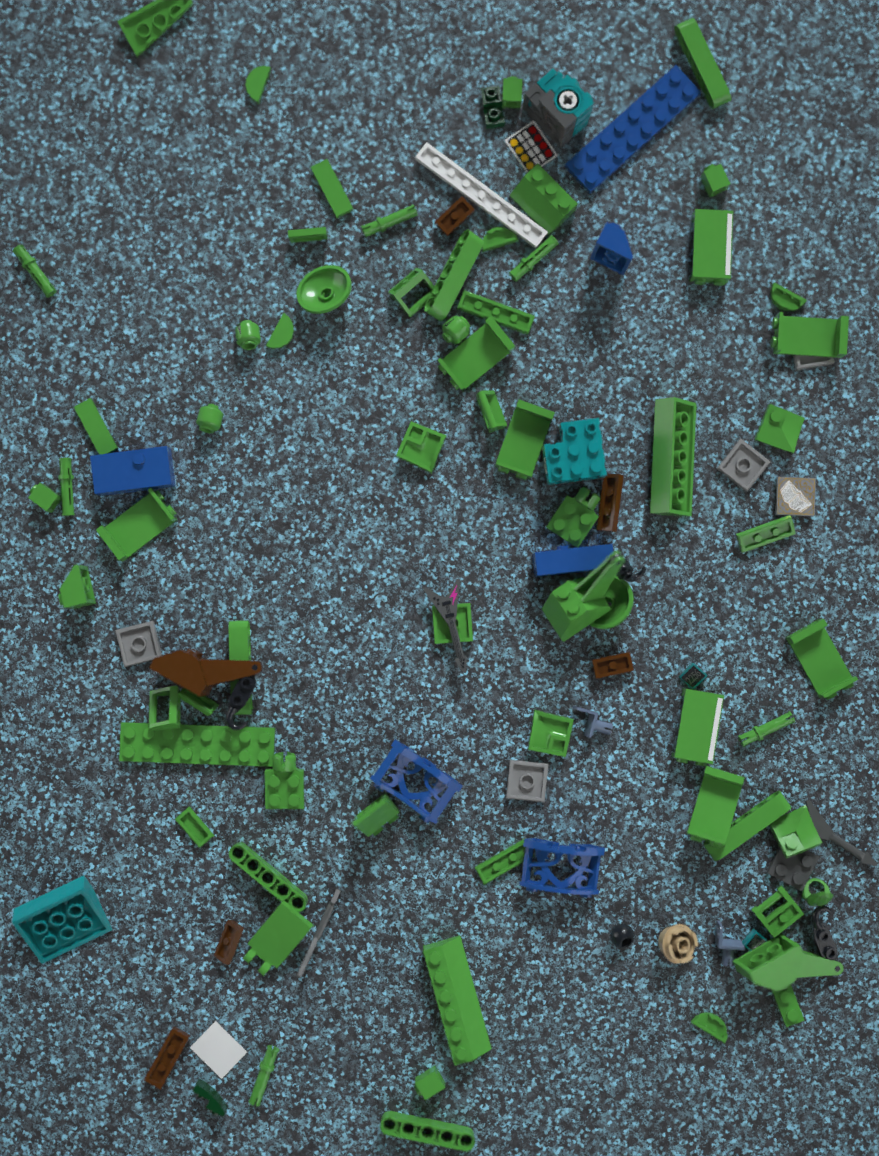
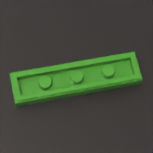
(500, 313)

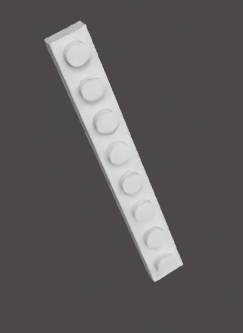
(481, 195)

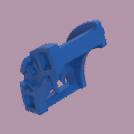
(443, 781)
(587, 854)

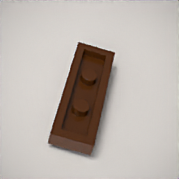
(610, 503)
(167, 1057)

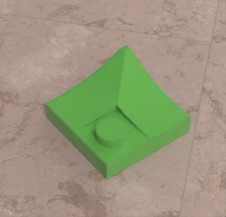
(779, 428)
(421, 446)
(550, 733)
(795, 832)

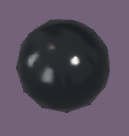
(622, 935)

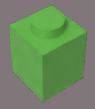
(512, 92)
(714, 179)
(44, 497)
(429, 1083)

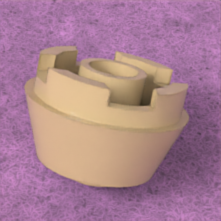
(677, 943)

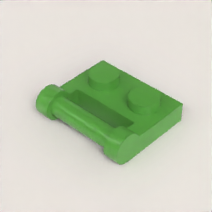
(782, 916)

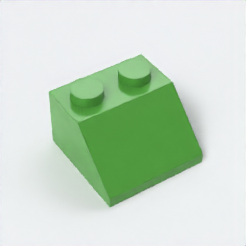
(77, 589)

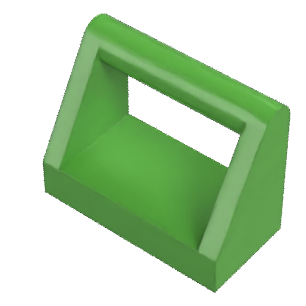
(406, 285)
(491, 410)
(174, 708)

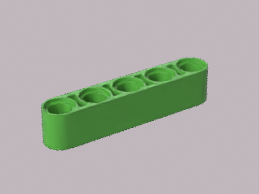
(702, 63)
(453, 275)
(240, 650)
(751, 823)
(265, 867)
(434, 1137)

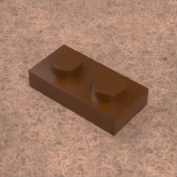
(454, 216)
(612, 665)
(228, 942)

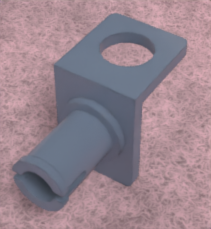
(594, 724)
(727, 945)

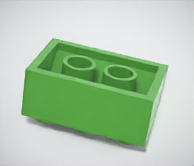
(543, 199)

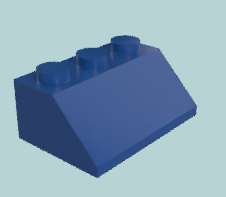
(612, 249)

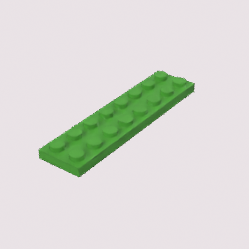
(197, 745)

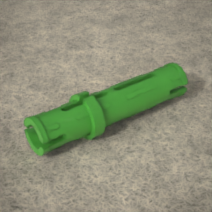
(381, 224)
(528, 262)
(36, 273)
(66, 486)
(758, 733)
(266, 1067)

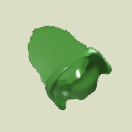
(819, 898)

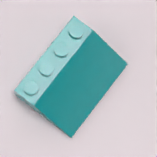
(61, 919)

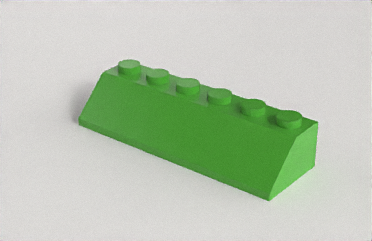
(673, 457)
(457, 999)

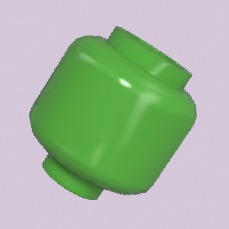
(455, 329)
(247, 335)
(209, 418)

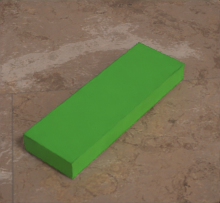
(332, 188)
(96, 427)
(765, 533)
(501, 862)

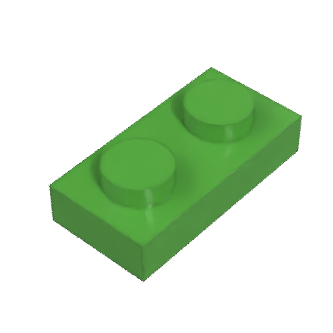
(788, 1006)

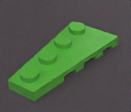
(151, 22)

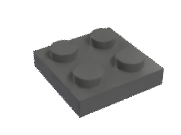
(794, 869)

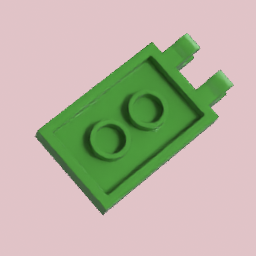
(278, 937)

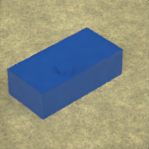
(132, 471)
(570, 560)

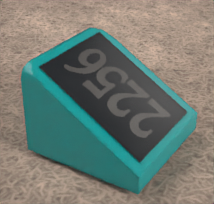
(692, 676)
(753, 940)

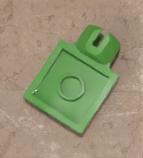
(575, 517)
(284, 783)

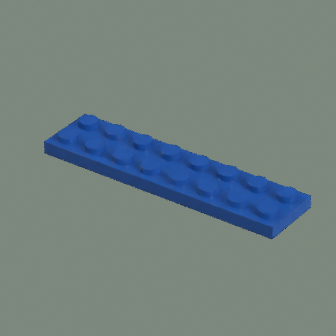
(632, 129)

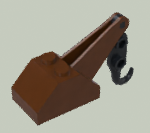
(200, 675)

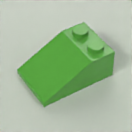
(376, 815)

